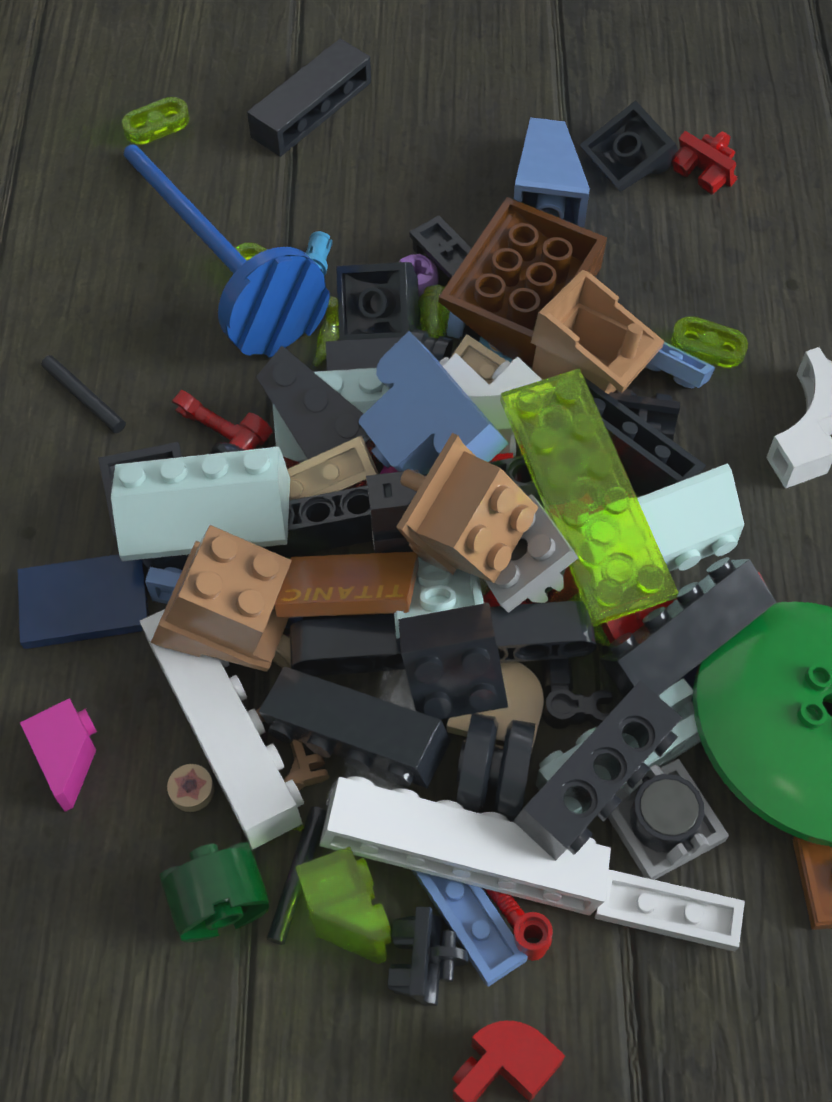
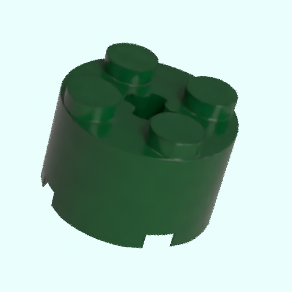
(214, 891)

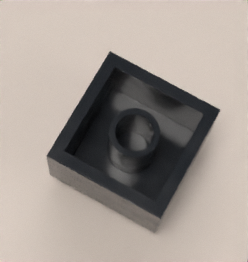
(453, 662)

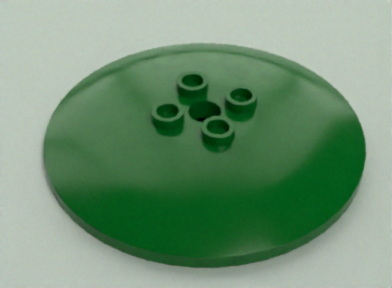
(766, 717)

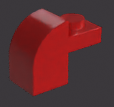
(512, 1051)

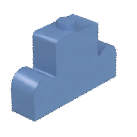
(423, 411)

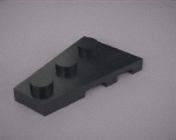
(309, 405)

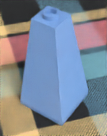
(551, 172)

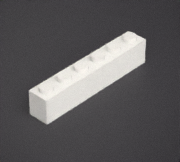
(231, 741)
(461, 846)

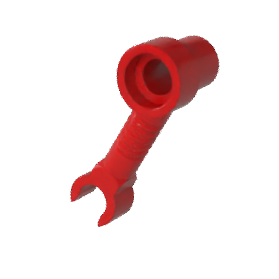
(247, 435)
(524, 925)

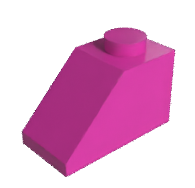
(62, 748)

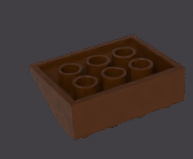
(516, 272)

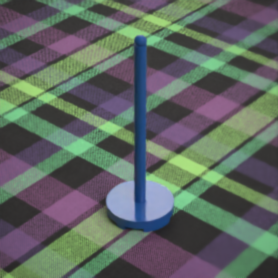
(269, 296)

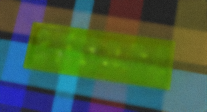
(588, 496)

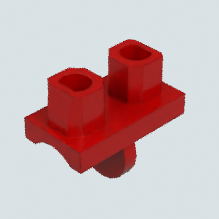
(709, 155)

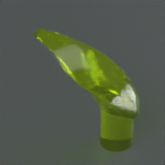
(329, 330)

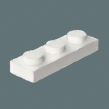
(672, 910)

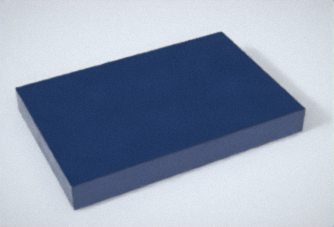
(81, 600)

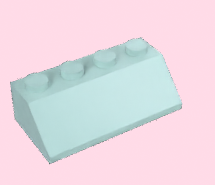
(172, 501)
(695, 517)

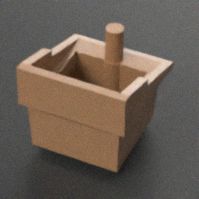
(594, 333)
(465, 513)
(226, 602)

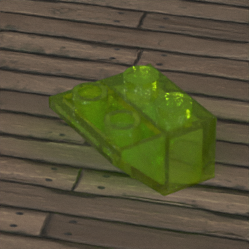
(340, 904)

